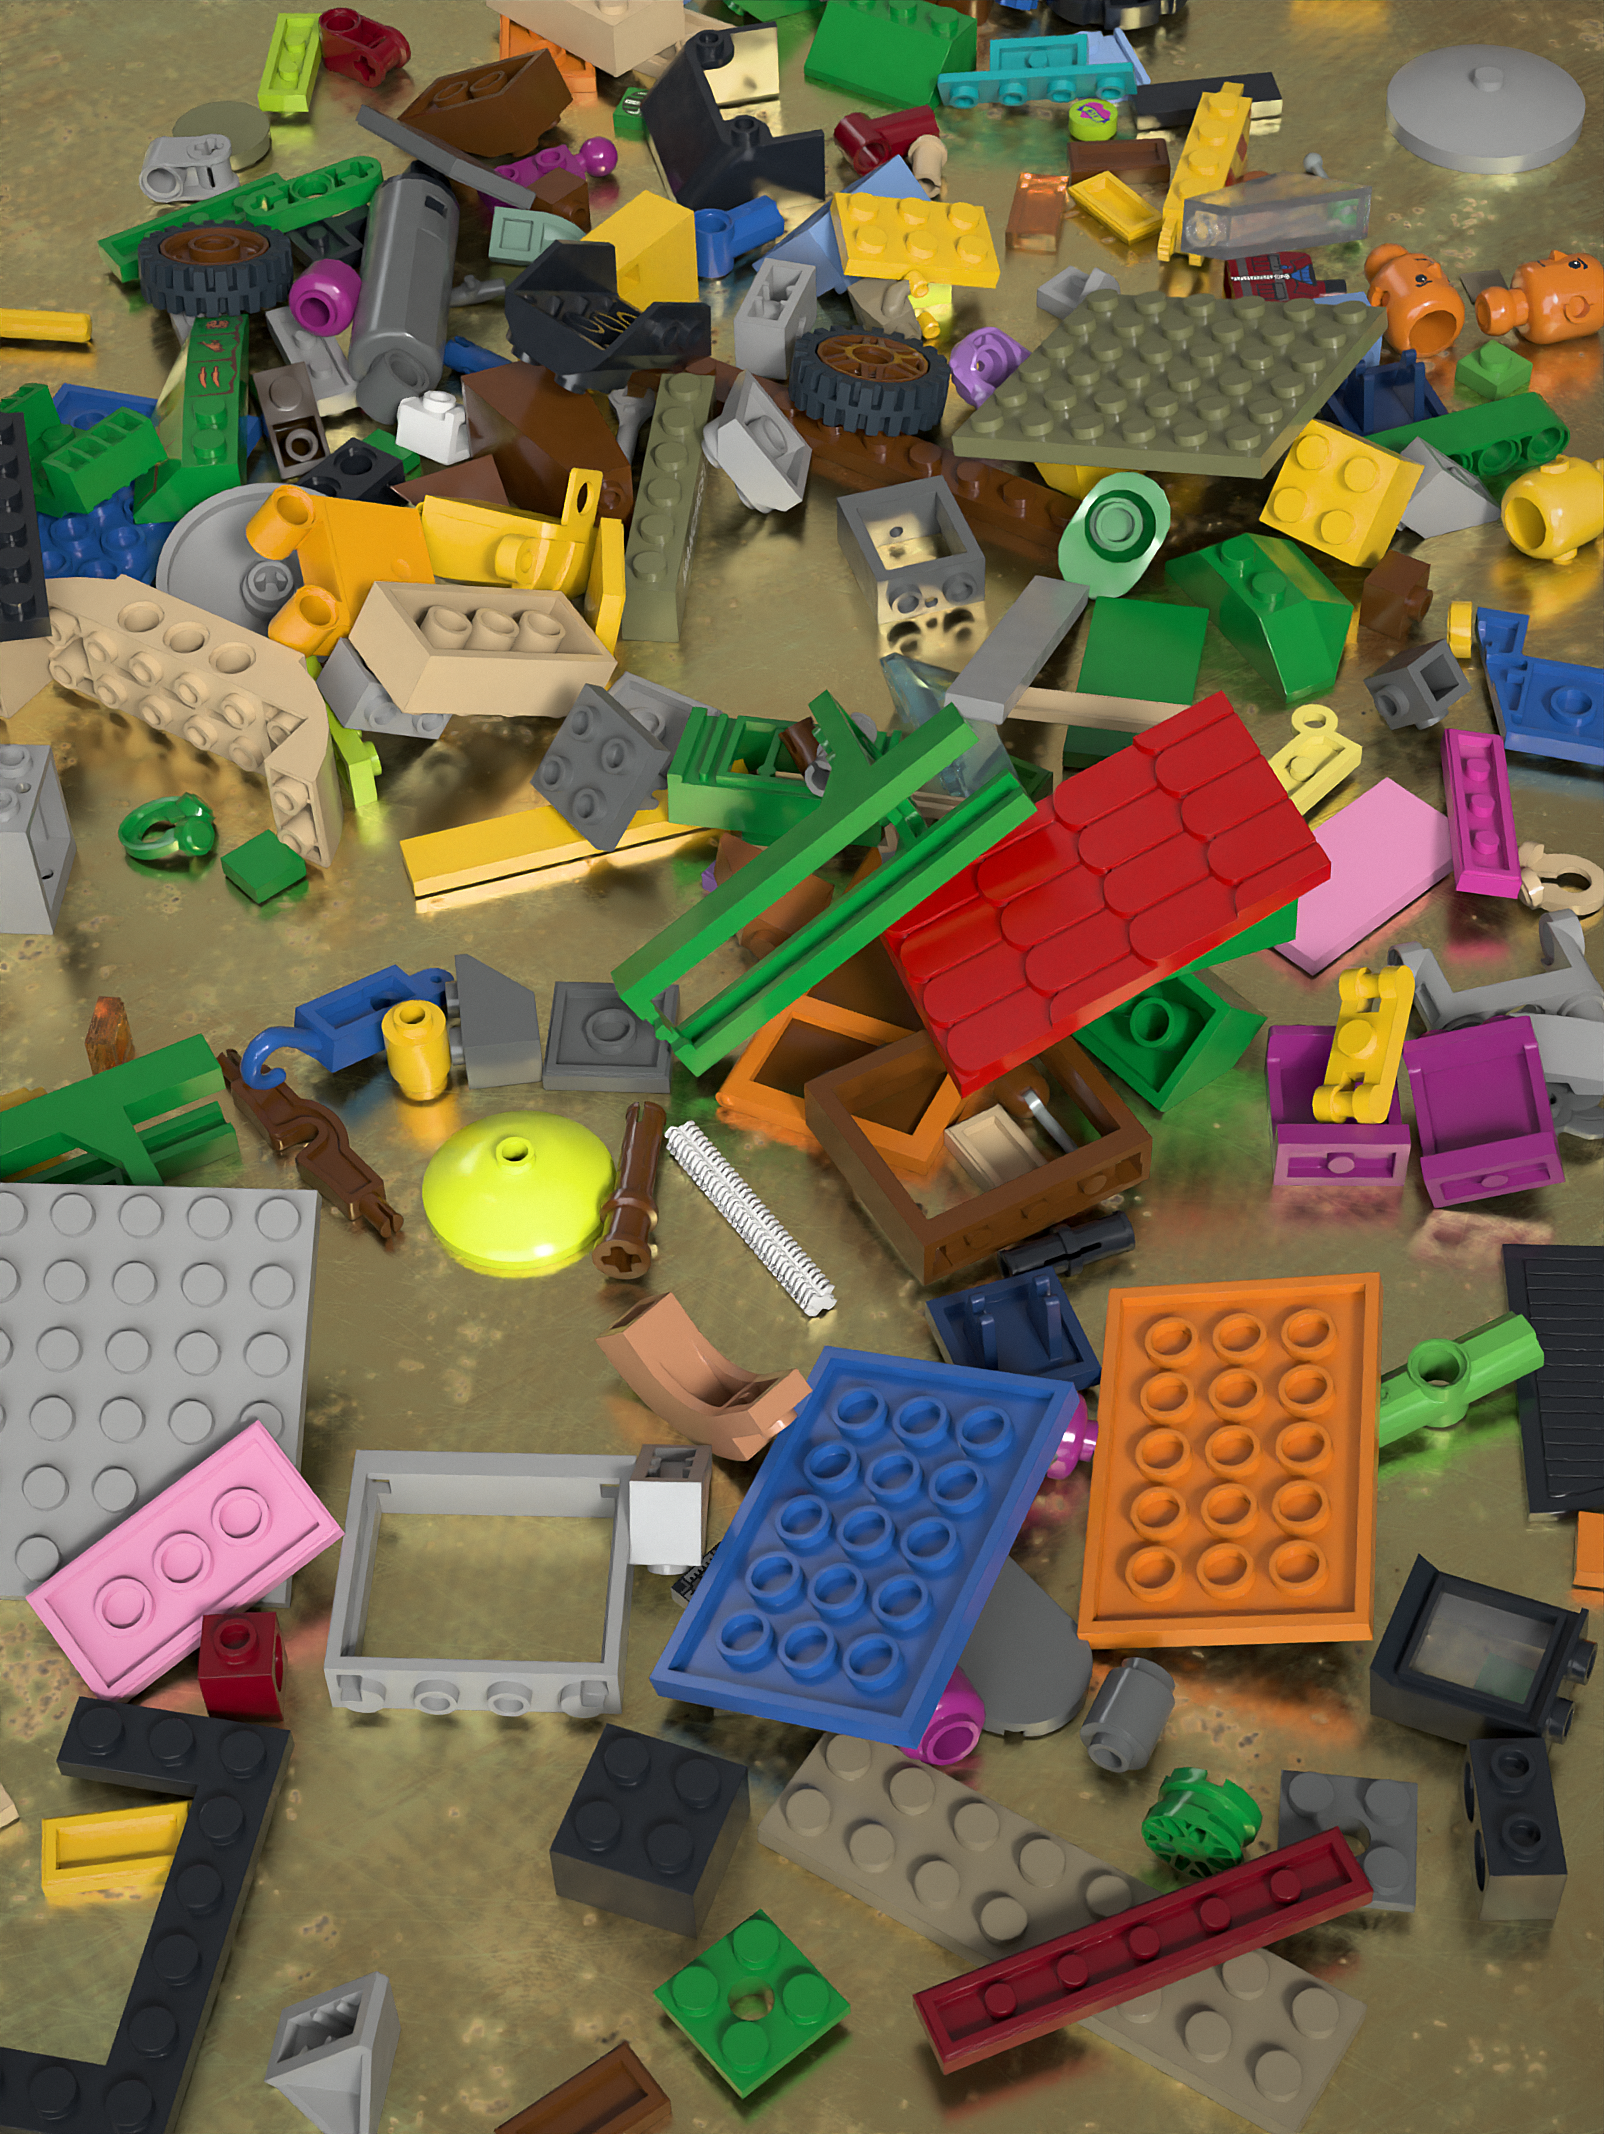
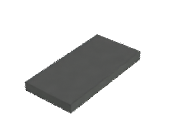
(445, 158)

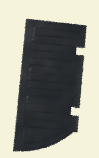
(1563, 1400)

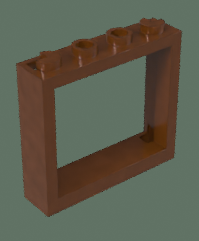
(998, 1215)

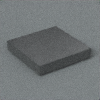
(603, 1044)

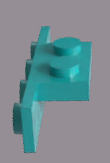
(1038, 70)

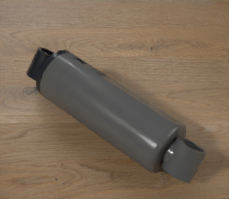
(404, 290)

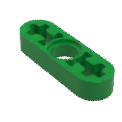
(340, 186)

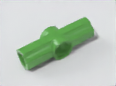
(1471, 1366)

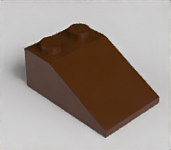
(493, 105)

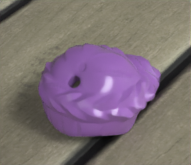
(997, 359)

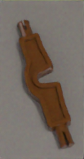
(328, 1160)

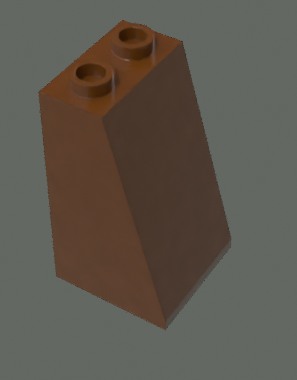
(540, 436)

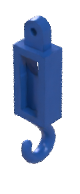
(343, 1023)

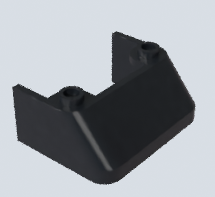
(733, 160)

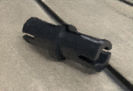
(1069, 1247)

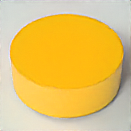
(1460, 628)

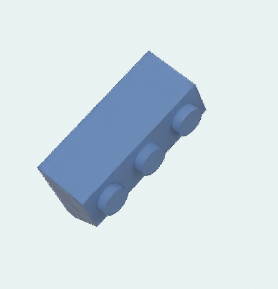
(815, 238)

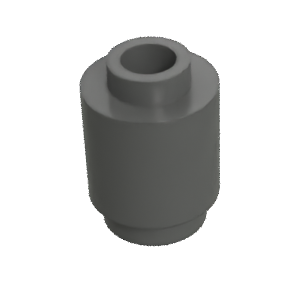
(1128, 1715)

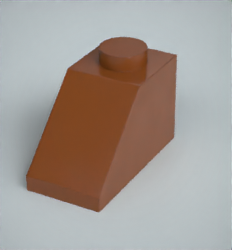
(783, 916)

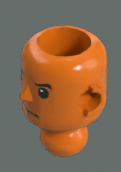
(1419, 300)
(1547, 300)

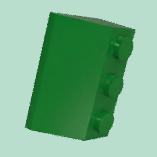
(892, 49)
(1174, 1036)

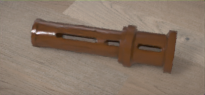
(630, 1210)

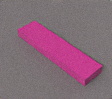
(1480, 813)

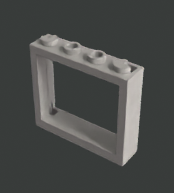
(478, 1486)

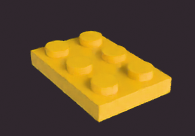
(908, 234)

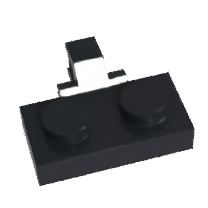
(332, 238)

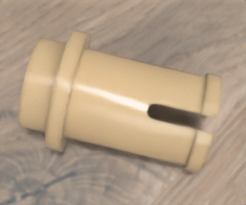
(927, 159)

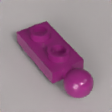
(596, 157)

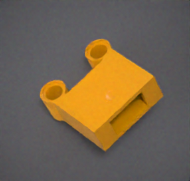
(340, 555)

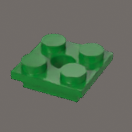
(745, 1962)

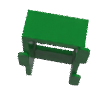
(759, 805)

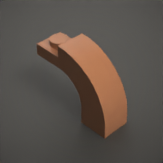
(694, 1384)

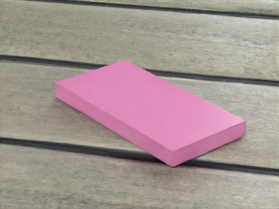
(1382, 858)
(193, 1551)

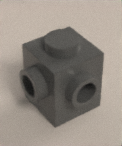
(1418, 685)

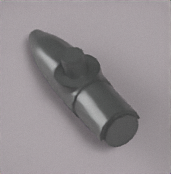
(475, 291)

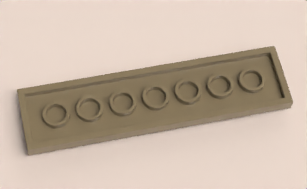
(997, 1884)

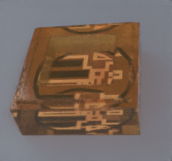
(108, 1035)

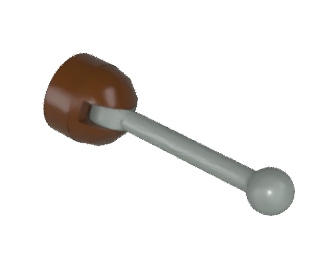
(1026, 1097)

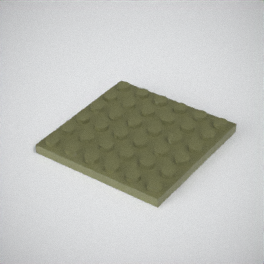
(1173, 383)

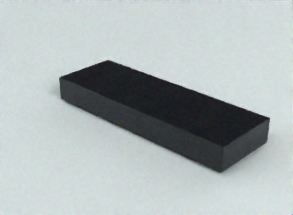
(1178, 101)

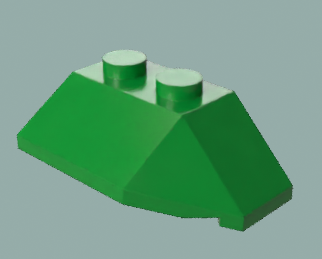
(1270, 609)

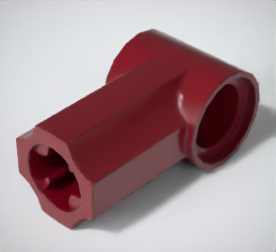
(872, 142)

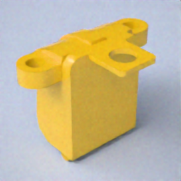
(512, 547)

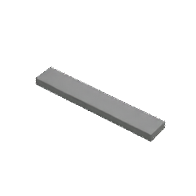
(1017, 649)

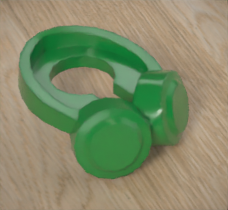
(191, 835)

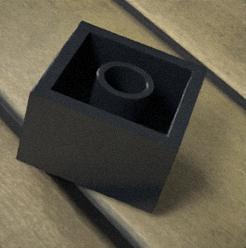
(651, 1830)

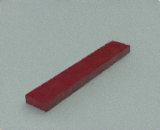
(1141, 1949)

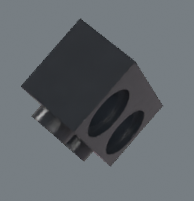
(358, 474)
(1512, 1829)

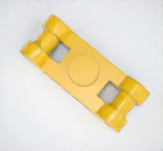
(1366, 1045)

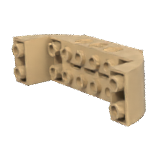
(196, 680)

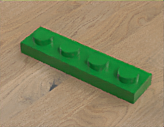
(121, 249)

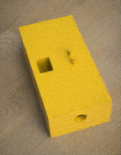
(652, 250)

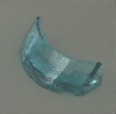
(918, 695)

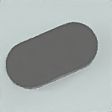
(1026, 1658)

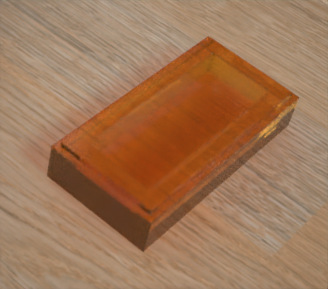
(1037, 212)

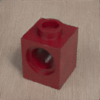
(243, 1667)

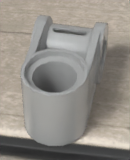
(187, 168)

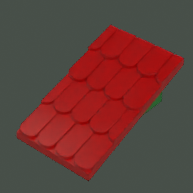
(1112, 886)

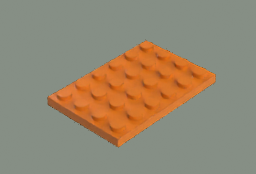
(1236, 1464)

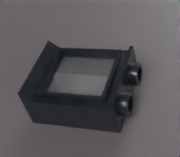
(1479, 1661)

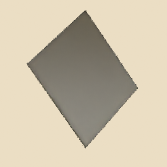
(1478, 281)

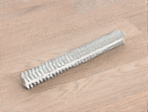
(750, 1218)

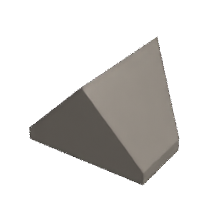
(338, 2055)

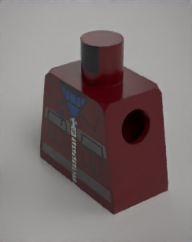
(1277, 278)

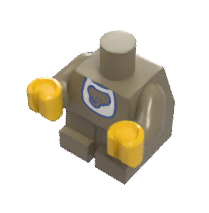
(887, 306)

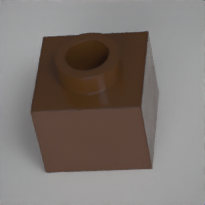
(563, 196)
(1395, 594)

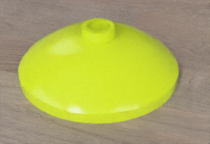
(518, 1189)

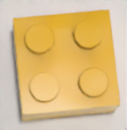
(1341, 493)

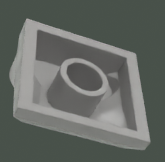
(758, 448)

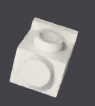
(433, 427)

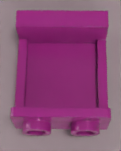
(1482, 1111)
(1317, 1152)

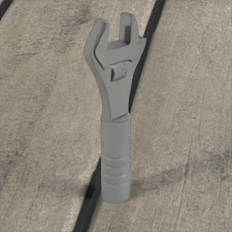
(631, 416)

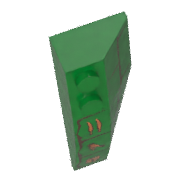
(199, 422)

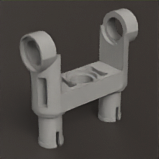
(1564, 990)

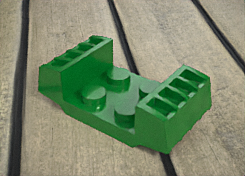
(79, 466)

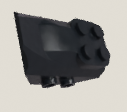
(577, 325)

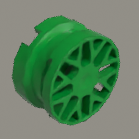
(1200, 1823)

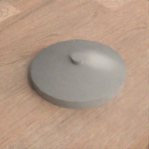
(1484, 109)
(217, 568)

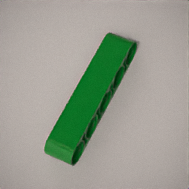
(1489, 436)

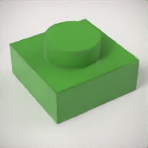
(1493, 370)

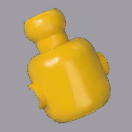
(1555, 508)

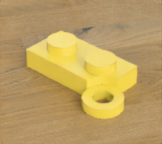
(1315, 757)

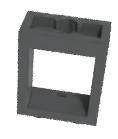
(904, 514)

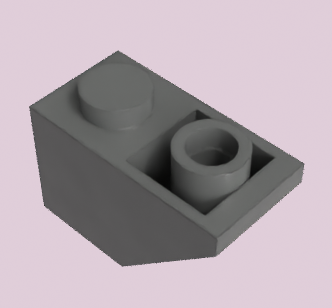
(497, 1026)

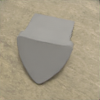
(1070, 288)

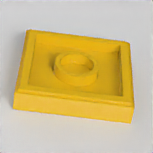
(606, 583)

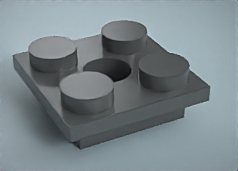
(1369, 1809)

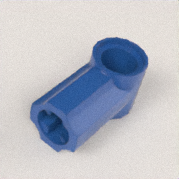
(732, 233)

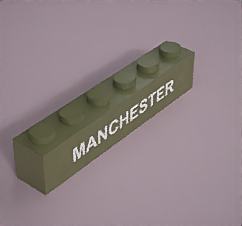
(668, 509)

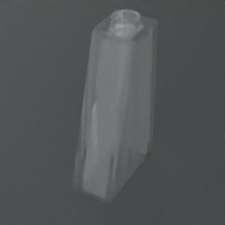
(1275, 216)

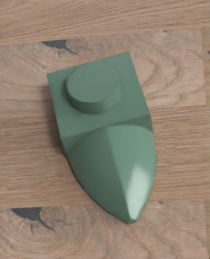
(523, 235)

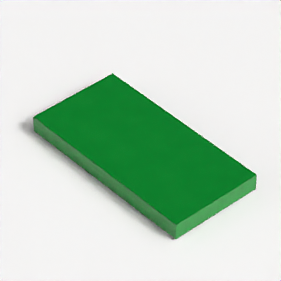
(1136, 654)

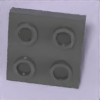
(601, 768)

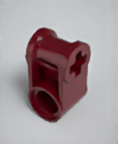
(360, 46)

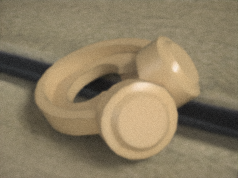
(1550, 896)

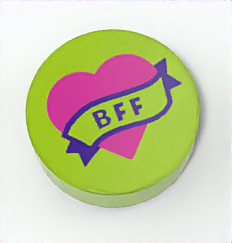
(1093, 120)

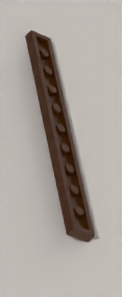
(977, 487)

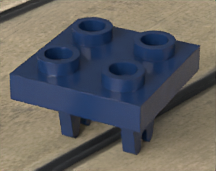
(1383, 397)
(1015, 1328)

